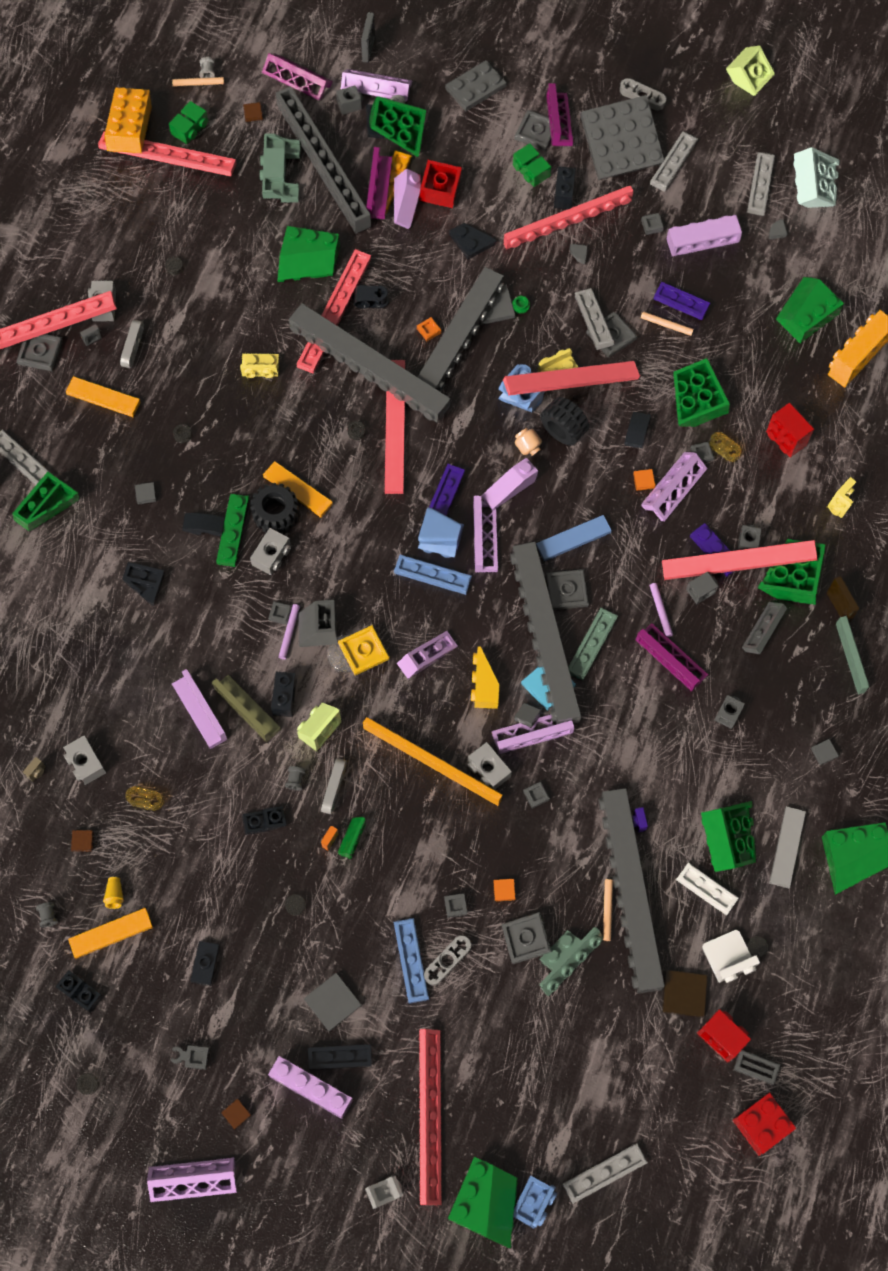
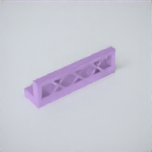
(376, 84)
(673, 480)
(478, 541)
(199, 710)
(533, 736)
(190, 1175)

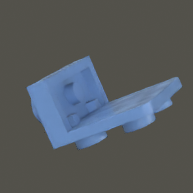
(533, 1202)

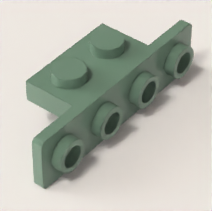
(566, 956)

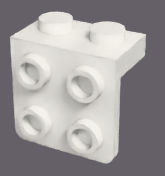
(729, 956)

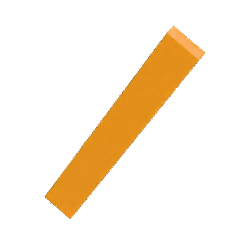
(432, 761)

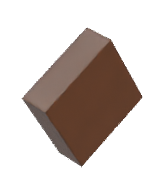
(252, 112)
(82, 841)
(236, 1114)

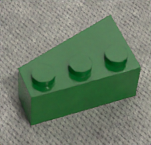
(44, 502)

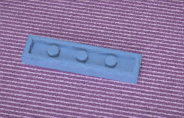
(573, 538)
(432, 574)
(411, 960)

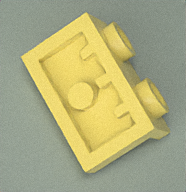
(560, 361)
(260, 365)
(841, 501)

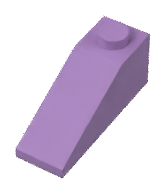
(406, 195)
(510, 484)
(426, 654)

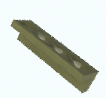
(246, 708)

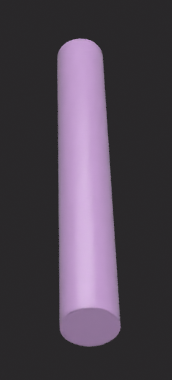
(661, 610)
(289, 631)

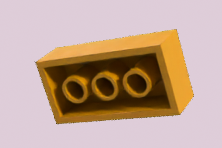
(128, 120)
(860, 349)

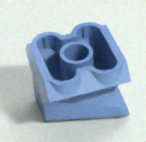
(526, 401)
(440, 534)

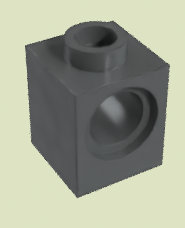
(349, 99)
(752, 532)
(702, 587)
(727, 718)

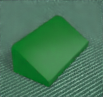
(352, 837)

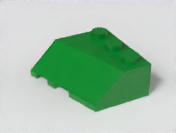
(398, 123)
(307, 254)
(809, 309)
(698, 394)
(795, 581)
(730, 836)
(855, 854)
(486, 1202)

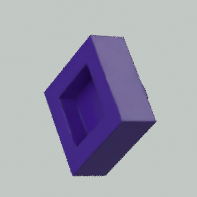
(639, 820)

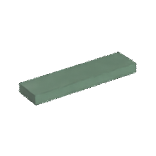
(592, 644)
(852, 655)

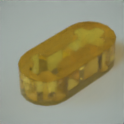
(725, 446)
(145, 793)

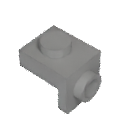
(384, 1191)

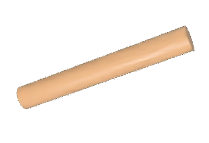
(198, 81)
(666, 323)
(607, 910)

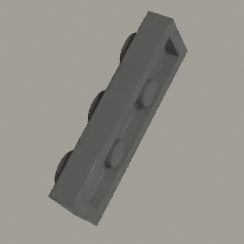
(764, 627)

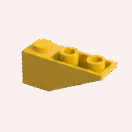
(487, 687)

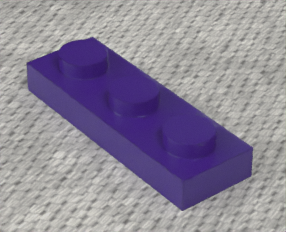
(681, 301)
(447, 489)
(709, 542)

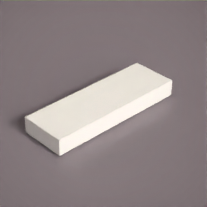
(707, 889)

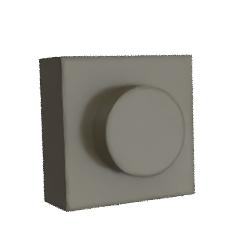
(34, 769)

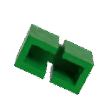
(186, 127)
(533, 169)

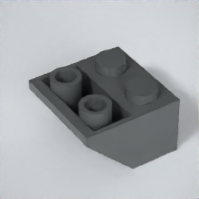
(318, 624)

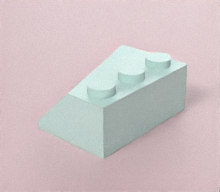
(815, 178)

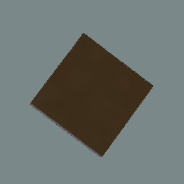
(842, 599)
(684, 993)

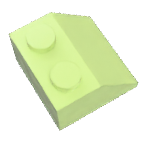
(750, 70)
(319, 726)

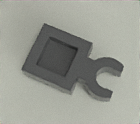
(194, 1057)

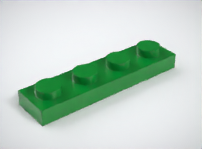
(232, 530)

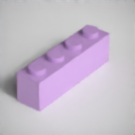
(704, 235)
(310, 1087)

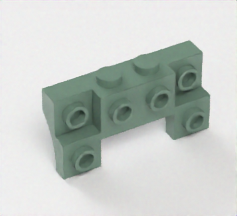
(274, 168)

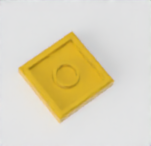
(363, 650)

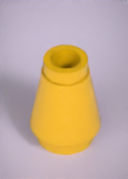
(113, 895)

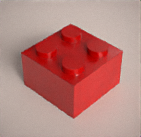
(440, 184)
(789, 430)
(724, 1035)
(764, 1124)

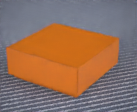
(429, 329)
(644, 479)
(329, 837)
(504, 890)

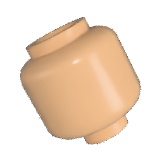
(528, 442)

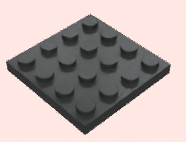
(622, 137)

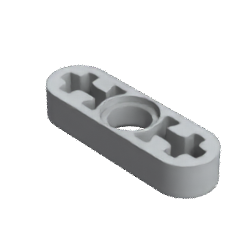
(642, 88)
(132, 344)
(334, 786)
(462, 953)

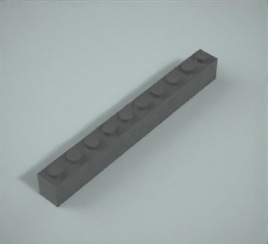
(323, 160)
(369, 363)
(545, 634)
(632, 891)

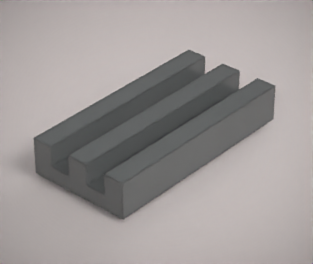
(739, 1060)

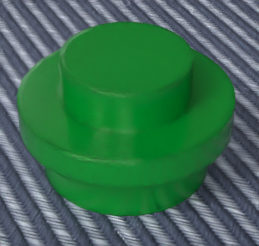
(521, 304)

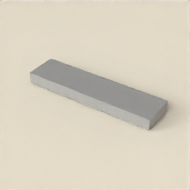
(673, 161)
(760, 184)
(594, 319)
(21, 458)
(787, 847)
(604, 1173)

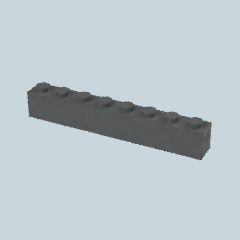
(462, 328)

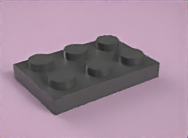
(475, 85)

